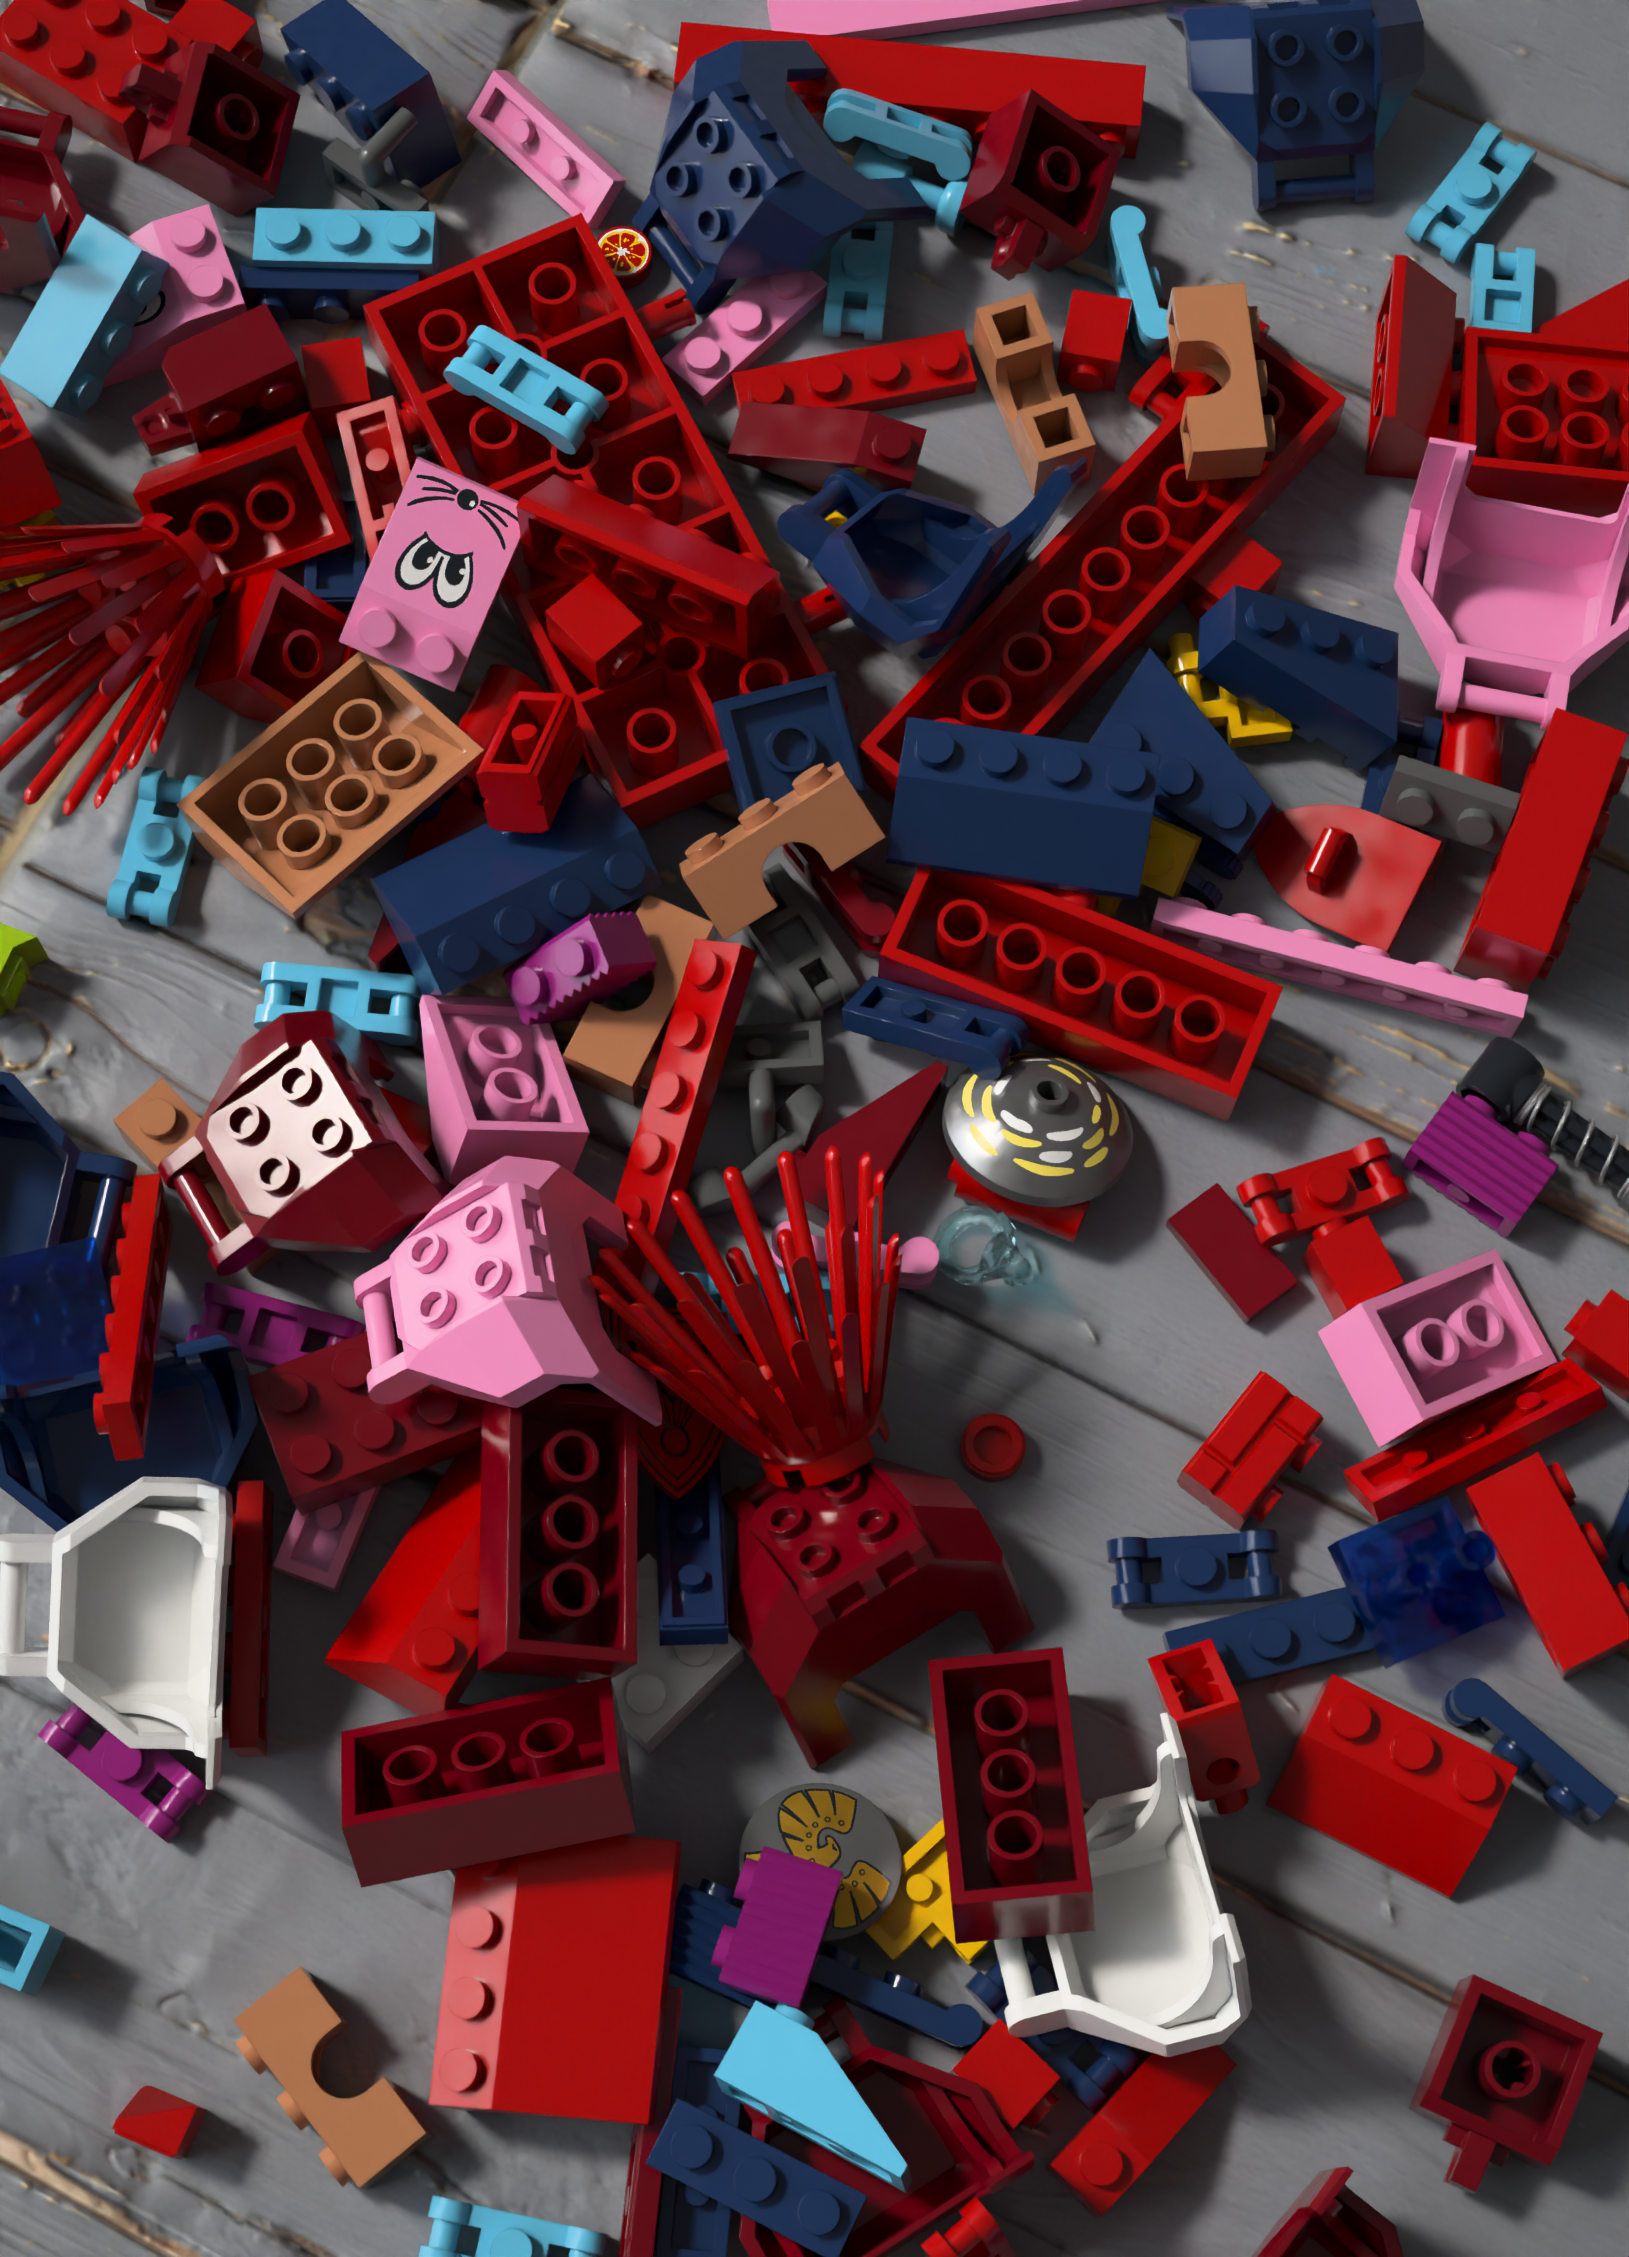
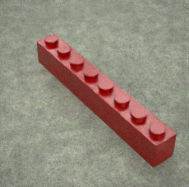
(949, 81)

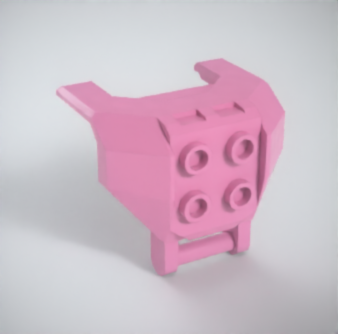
(1509, 591)
(501, 1294)

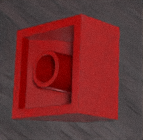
(271, 646)

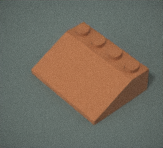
(328, 784)

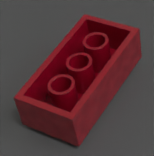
(341, 1441)
(558, 1537)
(485, 1782)
(1010, 1796)

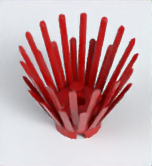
(135, 601)
(812, 1394)

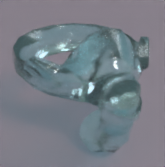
(1000, 1257)

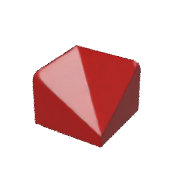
(160, 2122)

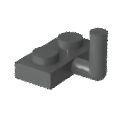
(362, 173)
(1448, 808)
(771, 1057)

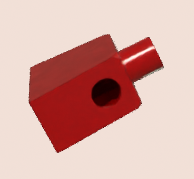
(1212, 1736)

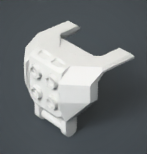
(133, 1613)
(1163, 1953)

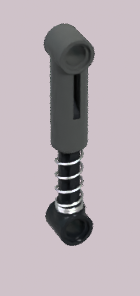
(1513, 1086)

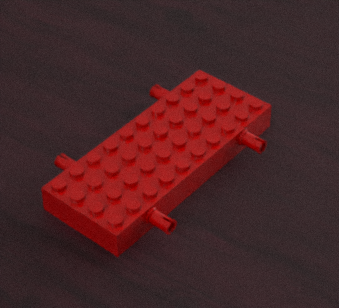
(556, 295)

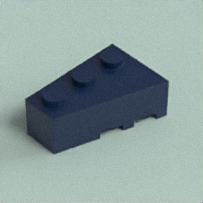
(366, 81)
(1308, 666)
(1197, 769)

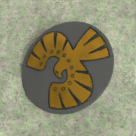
(837, 1831)

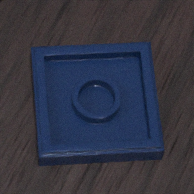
(784, 732)

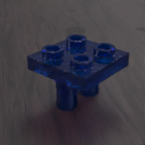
(52, 1312)
(1418, 1580)

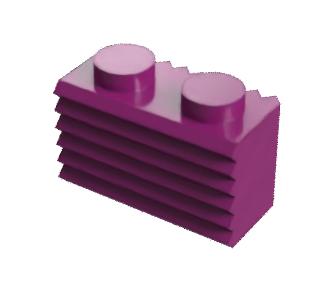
(579, 967)
(1480, 1162)
(778, 1928)

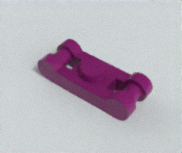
(271, 1328)
(128, 1772)

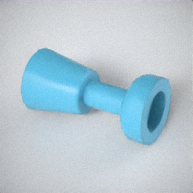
(946, 201)

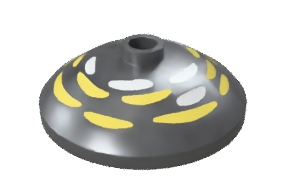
(1038, 1131)

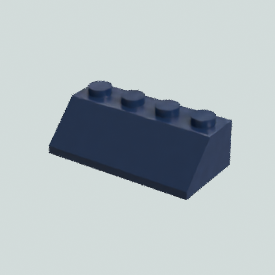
(1023, 808)
(511, 892)

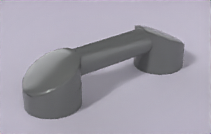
(799, 1118)

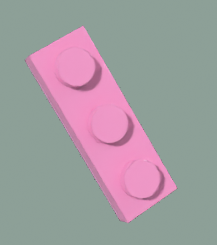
(545, 148)
(741, 331)

